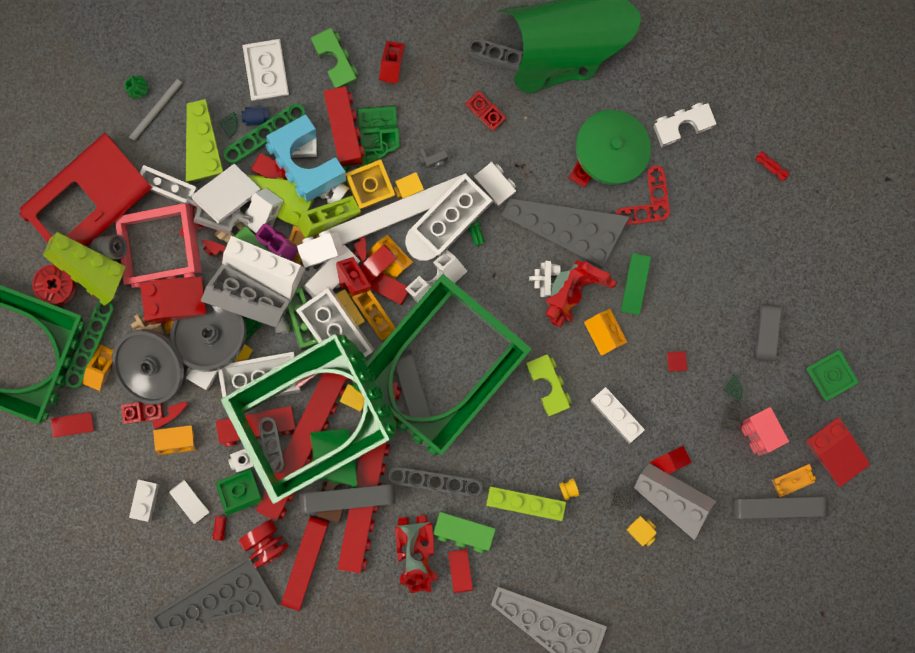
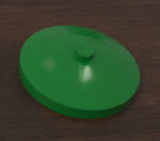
(613, 147)

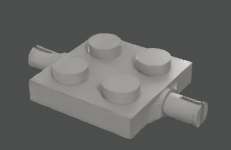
(225, 226)

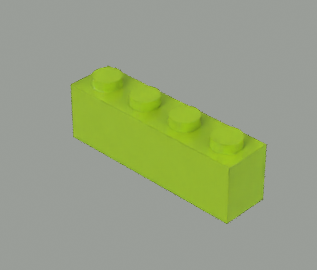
(526, 504)

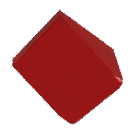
(676, 361)

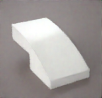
(189, 501)

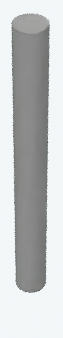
(155, 110)

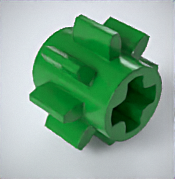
(136, 86)

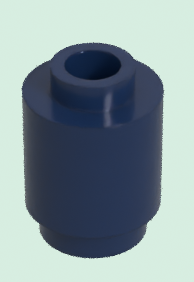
(255, 115)

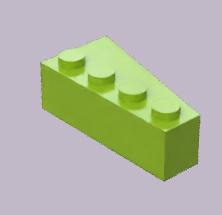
(202, 150)
(89, 268)

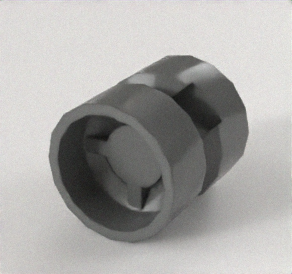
(110, 246)

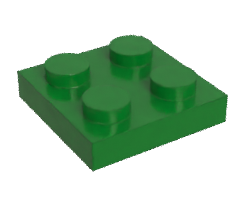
(832, 375)
(238, 491)

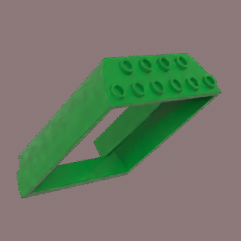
(64, 333)
(332, 355)
(441, 430)

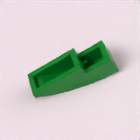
(635, 284)

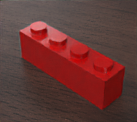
(342, 126)
(283, 416)

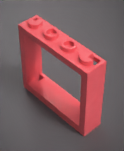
(190, 237)

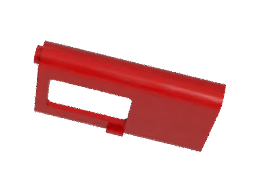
(104, 177)

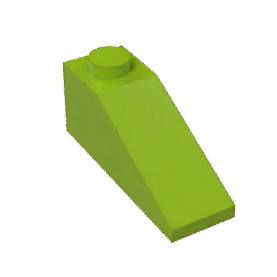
(327, 216)

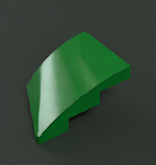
(377, 131)
(327, 441)

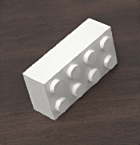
(452, 215)
(328, 316)

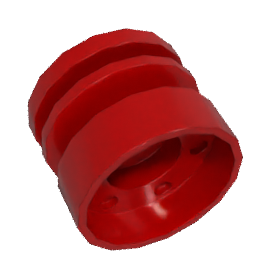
(59, 296)
(263, 544)

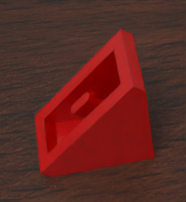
(672, 461)

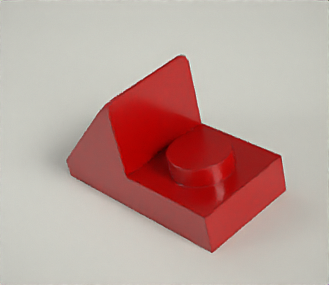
(352, 277)

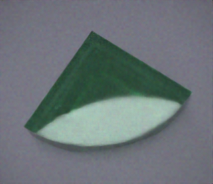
(229, 124)
(734, 388)

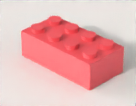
(764, 432)

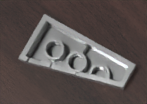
(244, 297)
(675, 499)

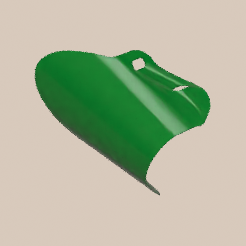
(568, 36)

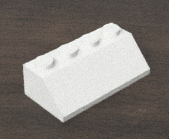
(263, 267)
(243, 372)

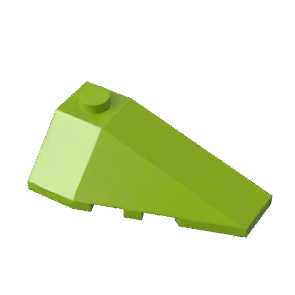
(292, 204)

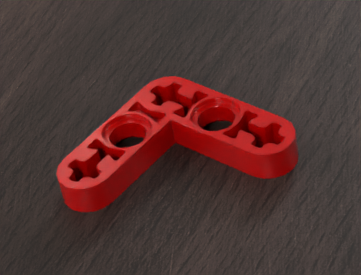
(655, 203)

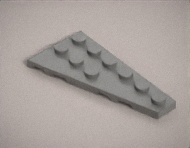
(548, 625)

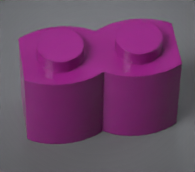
(276, 242)

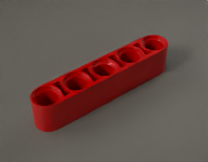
(304, 563)

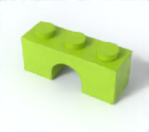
(544, 369)

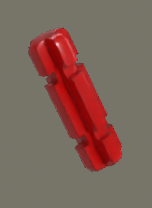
(772, 166)

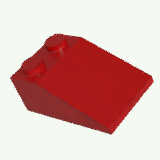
(172, 299)
(837, 452)

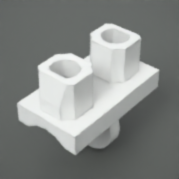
(547, 271)

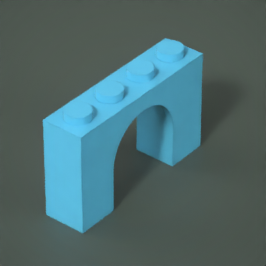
(308, 182)

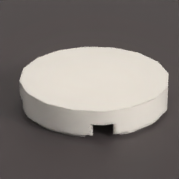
(418, 248)

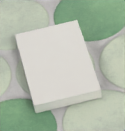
(265, 70)
(225, 193)

